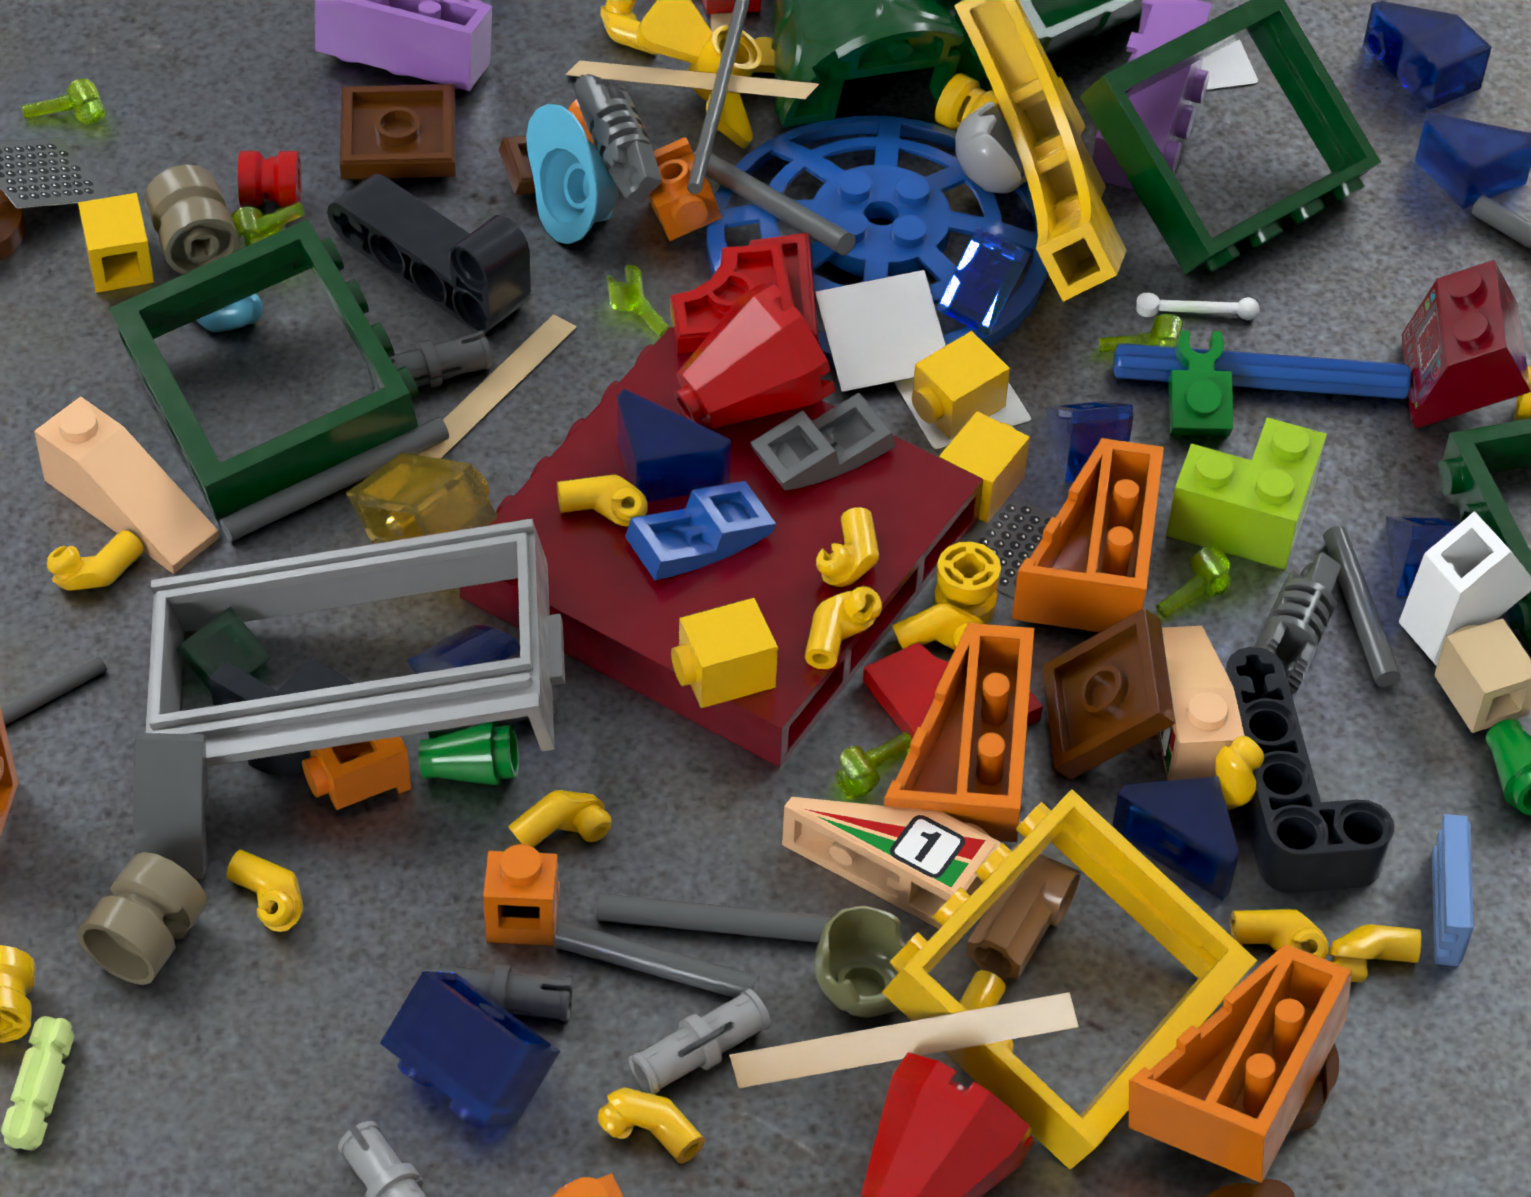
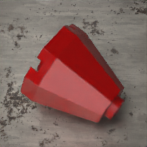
(753, 364)
(942, 1136)

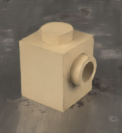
(1485, 674)

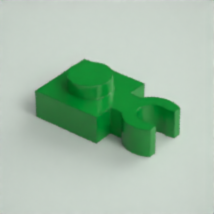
(1200, 395)

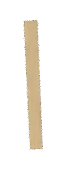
(692, 79)
(501, 382)
(895, 1040)

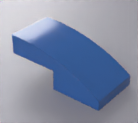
(710, 528)

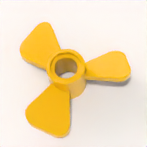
(681, 33)

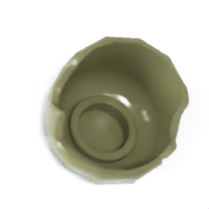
(855, 959)

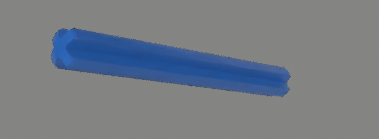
(1273, 371)

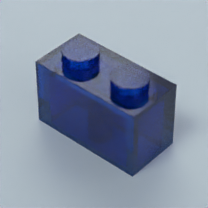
(468, 1049)

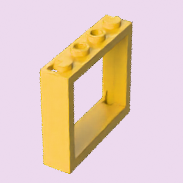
(1137, 889)

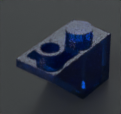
(1427, 51)

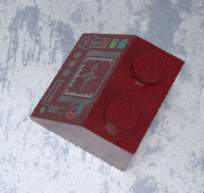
(1464, 346)

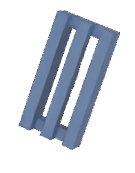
(1452, 890)

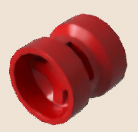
(269, 179)

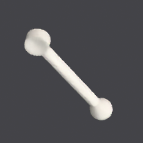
(1150, 304)

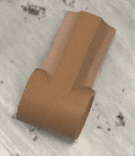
(1021, 917)

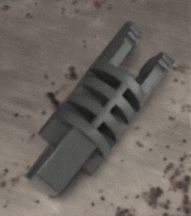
(619, 136)
(1301, 617)

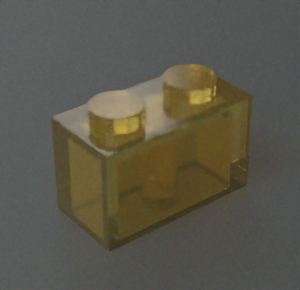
(421, 498)

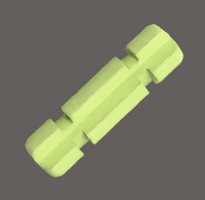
(37, 1083)

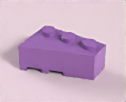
(409, 37)
(1166, 104)

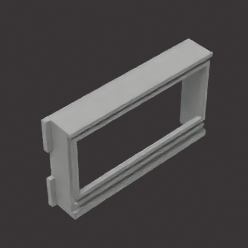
(373, 707)

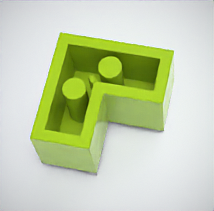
(1245, 503)

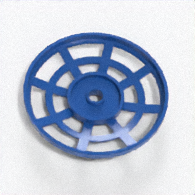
(884, 191)

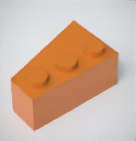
(1099, 545)
(974, 734)
(1248, 1067)

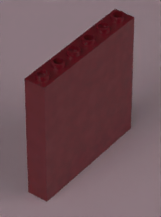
(630, 622)

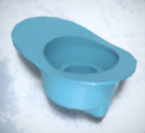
(567, 175)

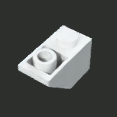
(1462, 583)

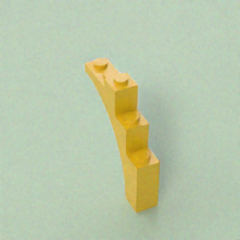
(1066, 189)

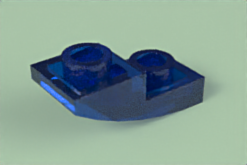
(464, 648)

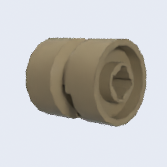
(190, 217)
(138, 925)

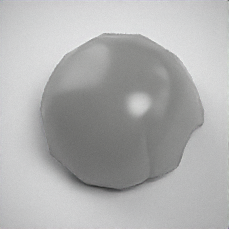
(988, 151)

